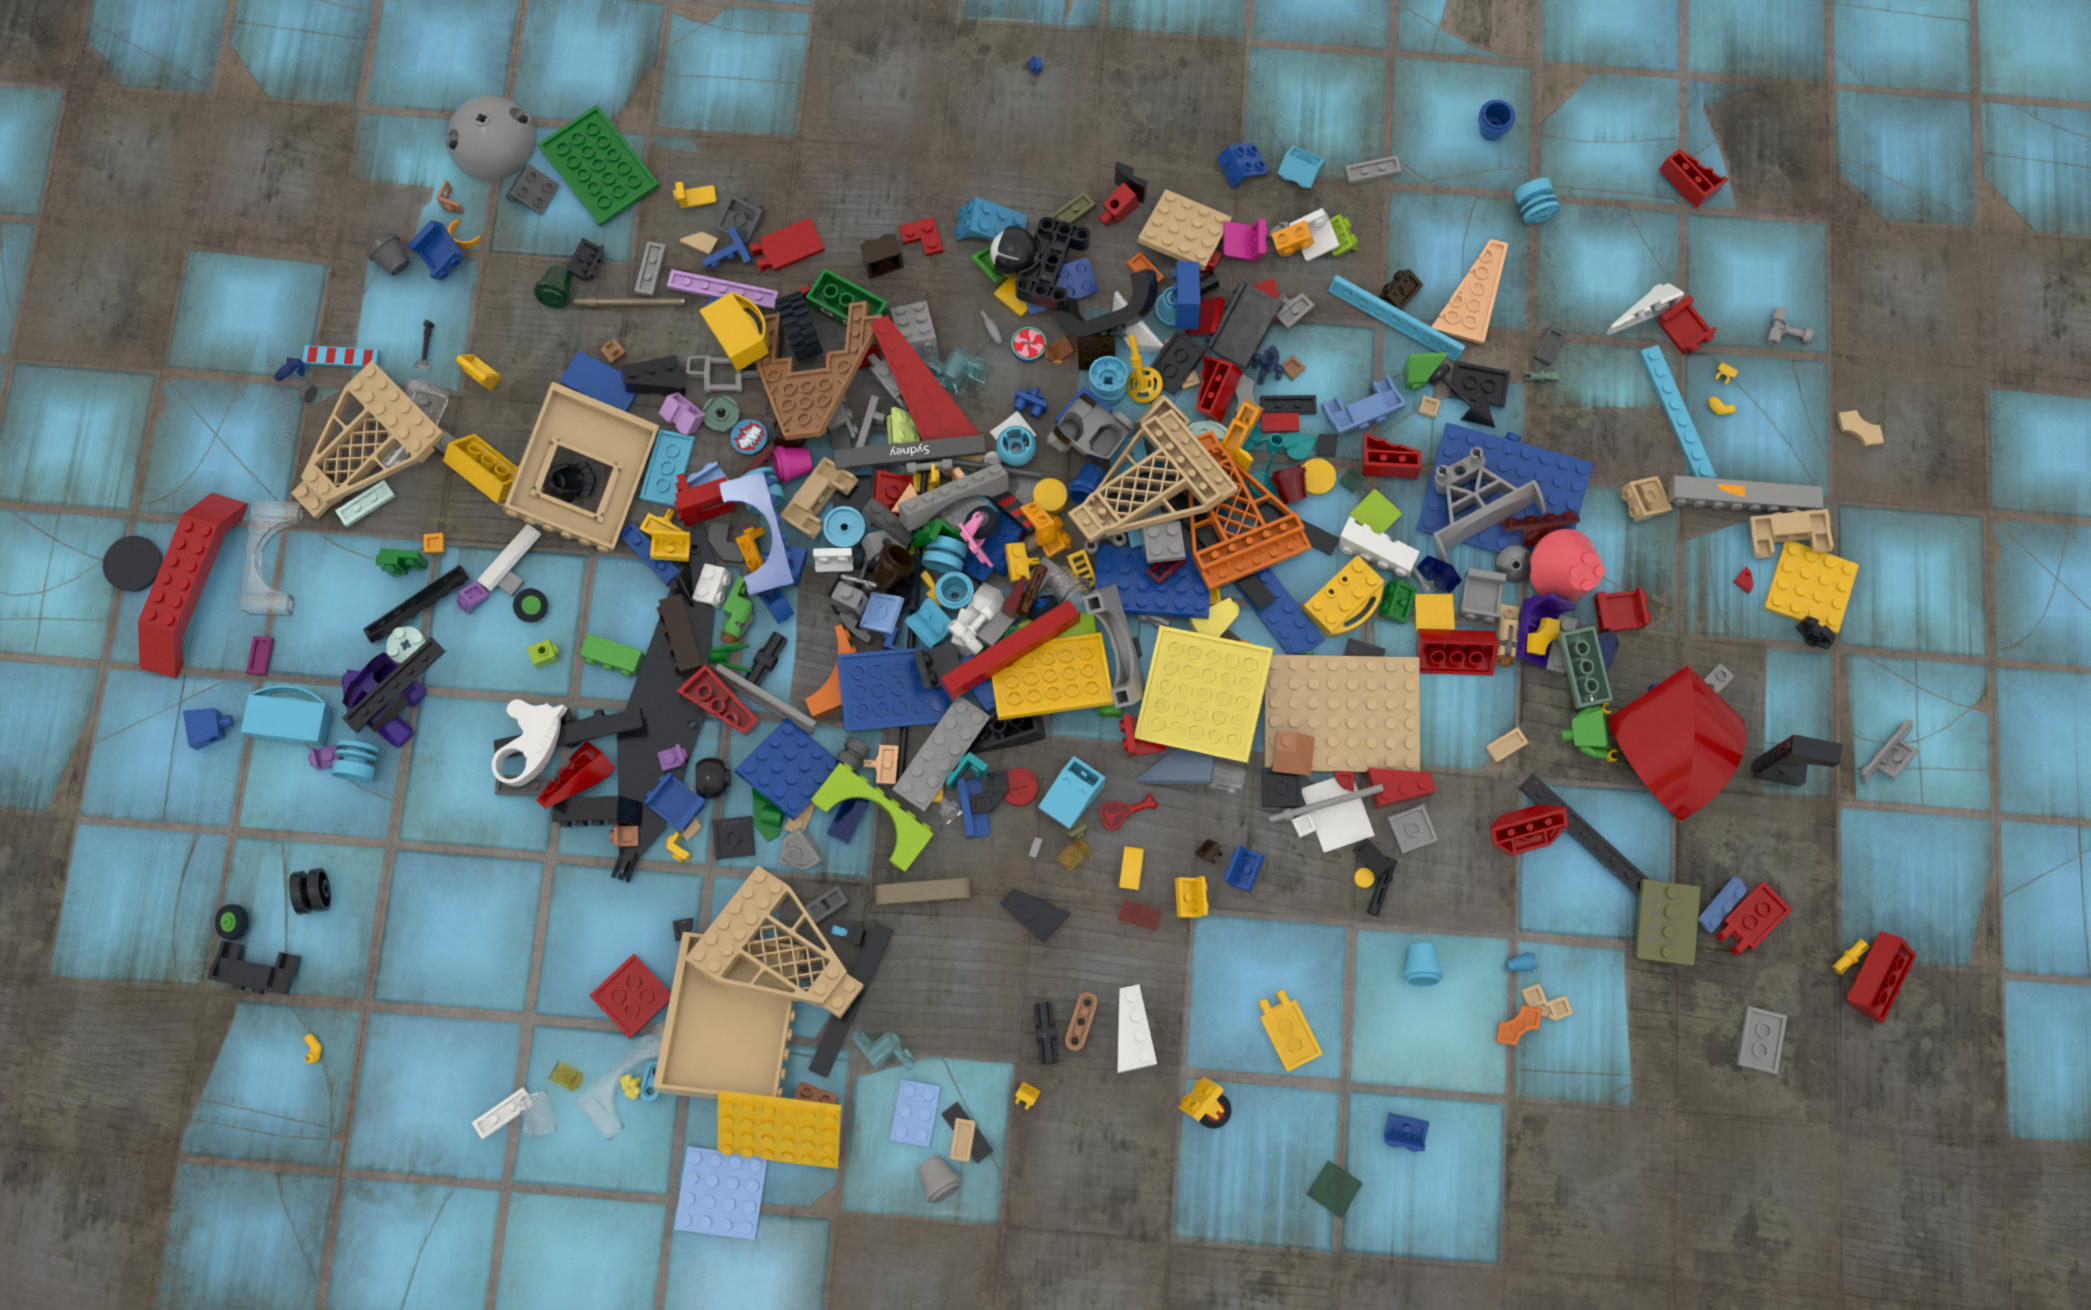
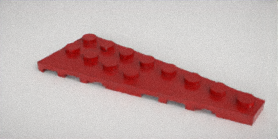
(926, 400)

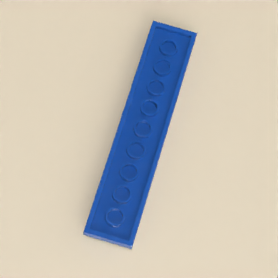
(1283, 616)

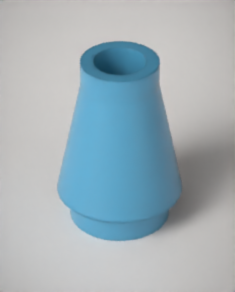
(1523, 962)

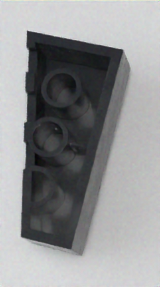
(597, 811)

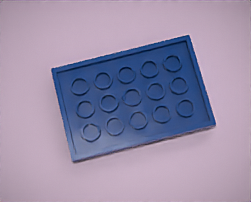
(1178, 596)
(887, 691)

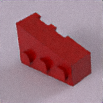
(1691, 178)
(1217, 387)
(1399, 785)

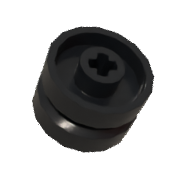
(310, 891)

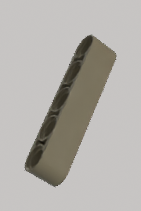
(922, 892)

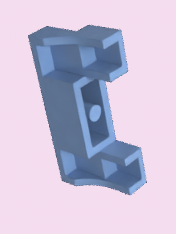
(1366, 411)

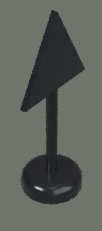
(1479, 411)

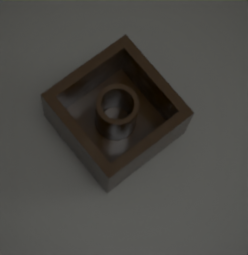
(881, 255)

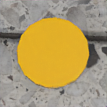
(1319, 476)

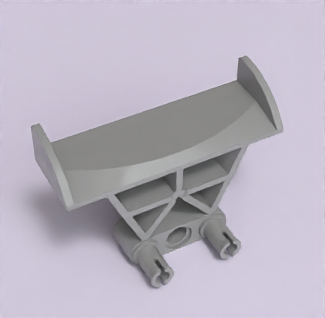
(1487, 515)

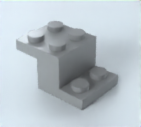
(1162, 541)

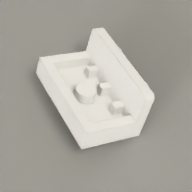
(712, 585)

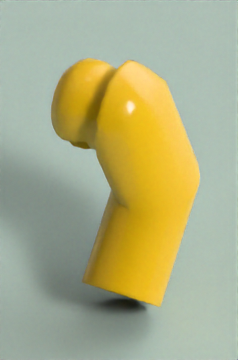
(315, 1049)

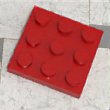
(631, 996)

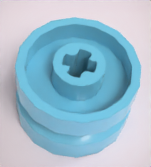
(835, 522)
(945, 555)

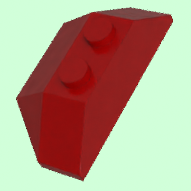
(1528, 828)

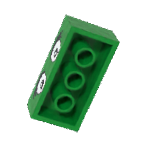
(833, 293)

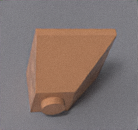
(1293, 753)

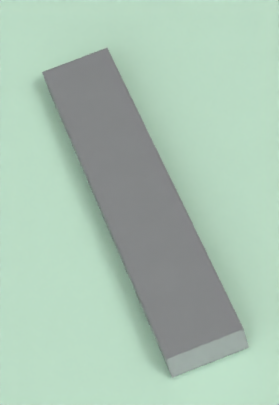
(1000, 622)
(765, 699)

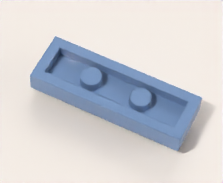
(1722, 904)

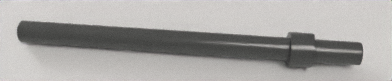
(981, 465)

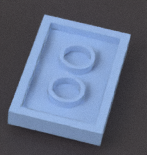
(915, 1113)

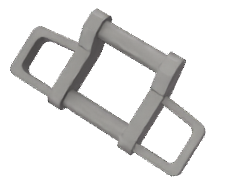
(706, 375)

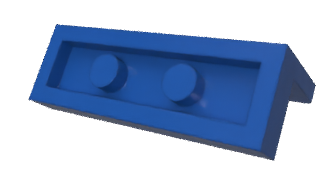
(977, 824)

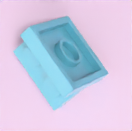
(930, 624)

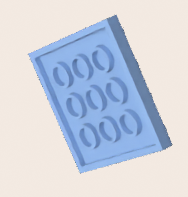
(721, 1193)

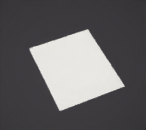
(1338, 823)

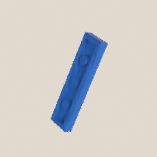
(642, 546)

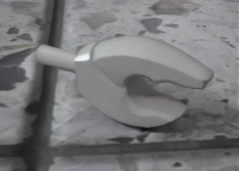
(991, 329)

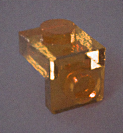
(1059, 350)

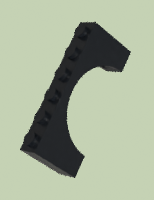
(1789, 759)

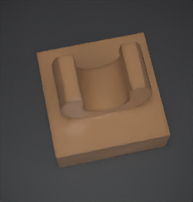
(613, 351)

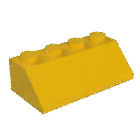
(481, 466)

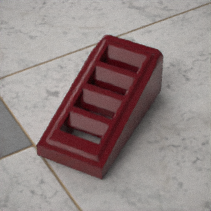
(1165, 575)
(1012, 602)

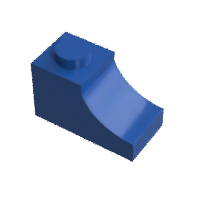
(776, 605)

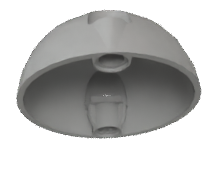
(490, 137)

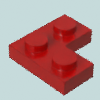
(922, 231)

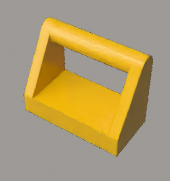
(478, 371)

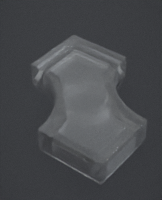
(1025, 488)

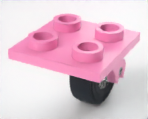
(979, 525)

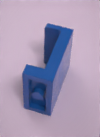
(437, 249)
(675, 802)

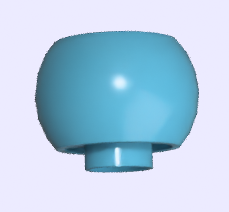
(1016, 458)

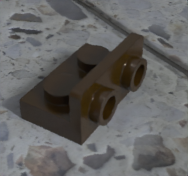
(1401, 288)

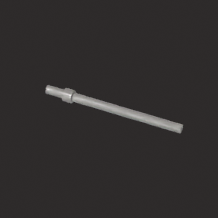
(1289, 813)

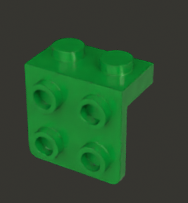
(929, 532)

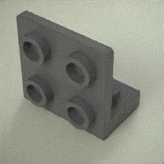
(532, 189)

